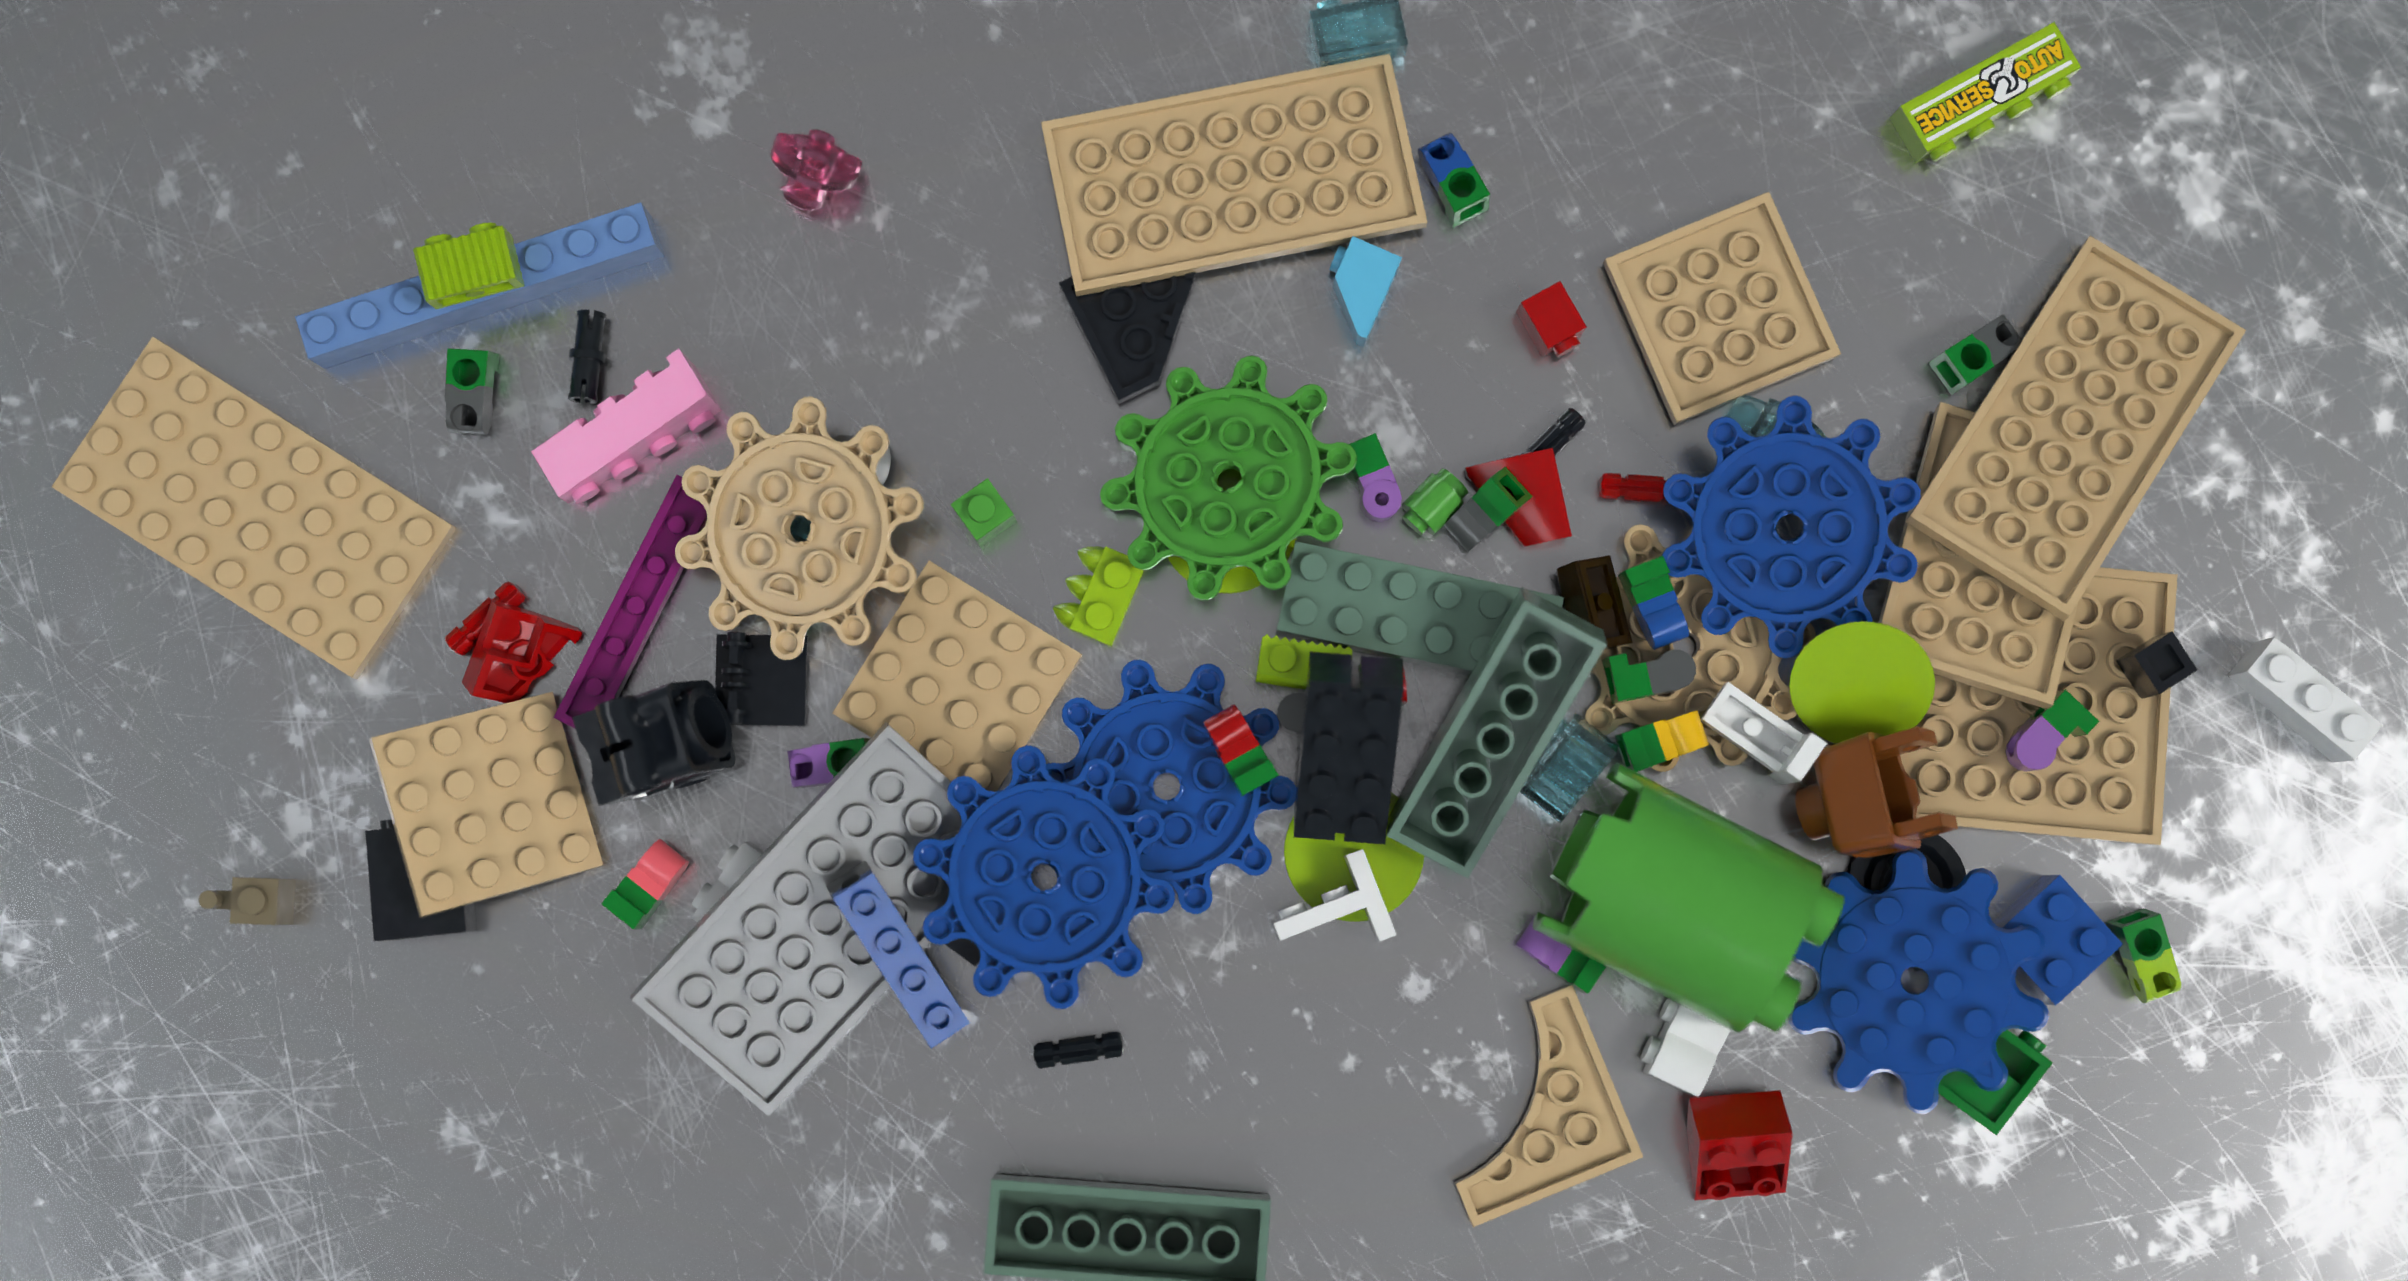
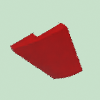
(1545, 514)
(514, 651)

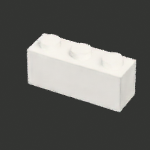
(2305, 700)

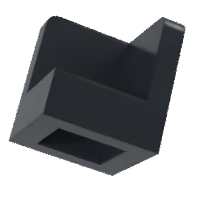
(2156, 665)

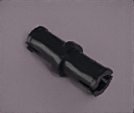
(587, 356)

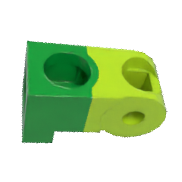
(2146, 954)

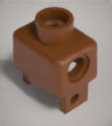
(1868, 797)

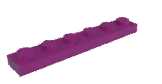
(634, 607)

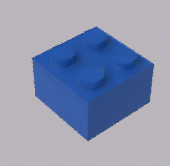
(2072, 933)

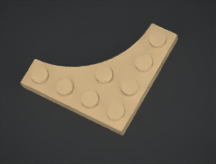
(1571, 1125)

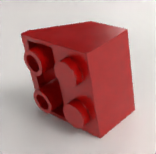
(1738, 1145)

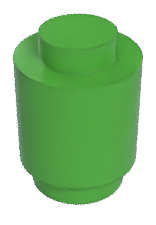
(1434, 502)

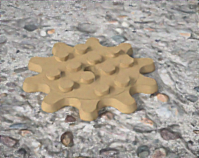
(751, 520)
(1734, 657)

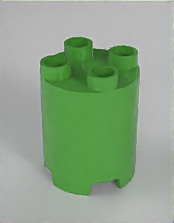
(1690, 904)

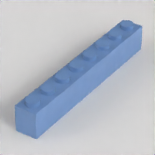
(547, 267)

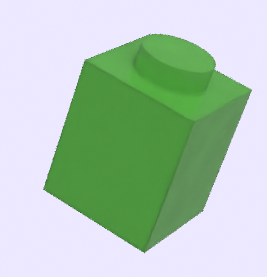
(984, 512)

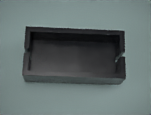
(1348, 748)

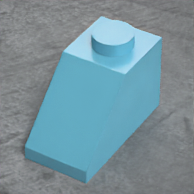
(1362, 284)

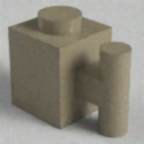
(255, 901)

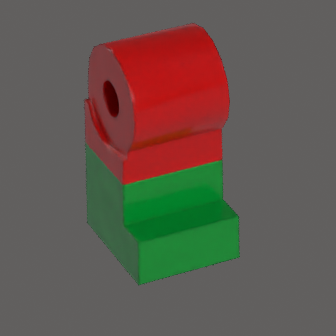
(1239, 750)

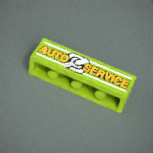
(1985, 93)

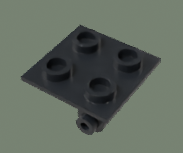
(758, 684)

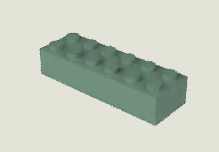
(1392, 608)
(1495, 732)
(1123, 1232)

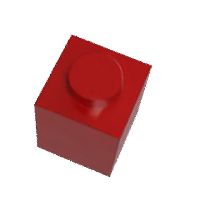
(1552, 320)

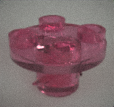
(813, 168)

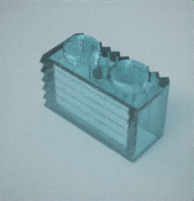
(1356, 30)
(1568, 767)

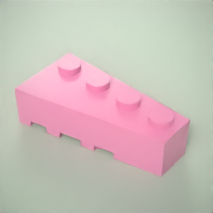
(627, 430)

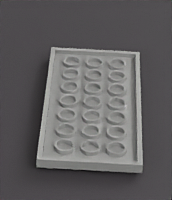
(774, 961)

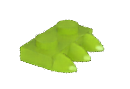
(1102, 596)

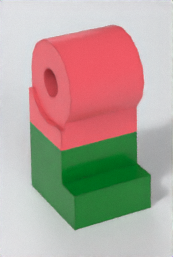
(646, 885)

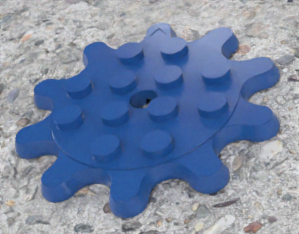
(1782, 474)
(1165, 734)
(993, 888)
(1968, 991)

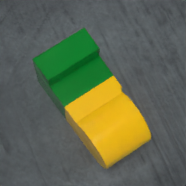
(1661, 741)

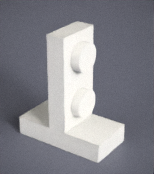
(1762, 735)
(1340, 903)

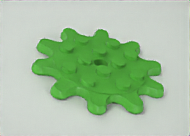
(1220, 431)

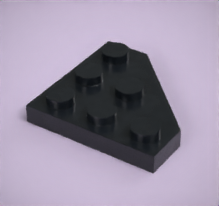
(1131, 329)

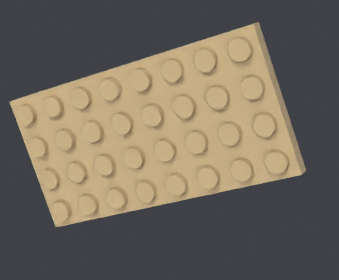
(1233, 174)
(2076, 428)
(254, 508)

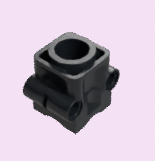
(656, 741)

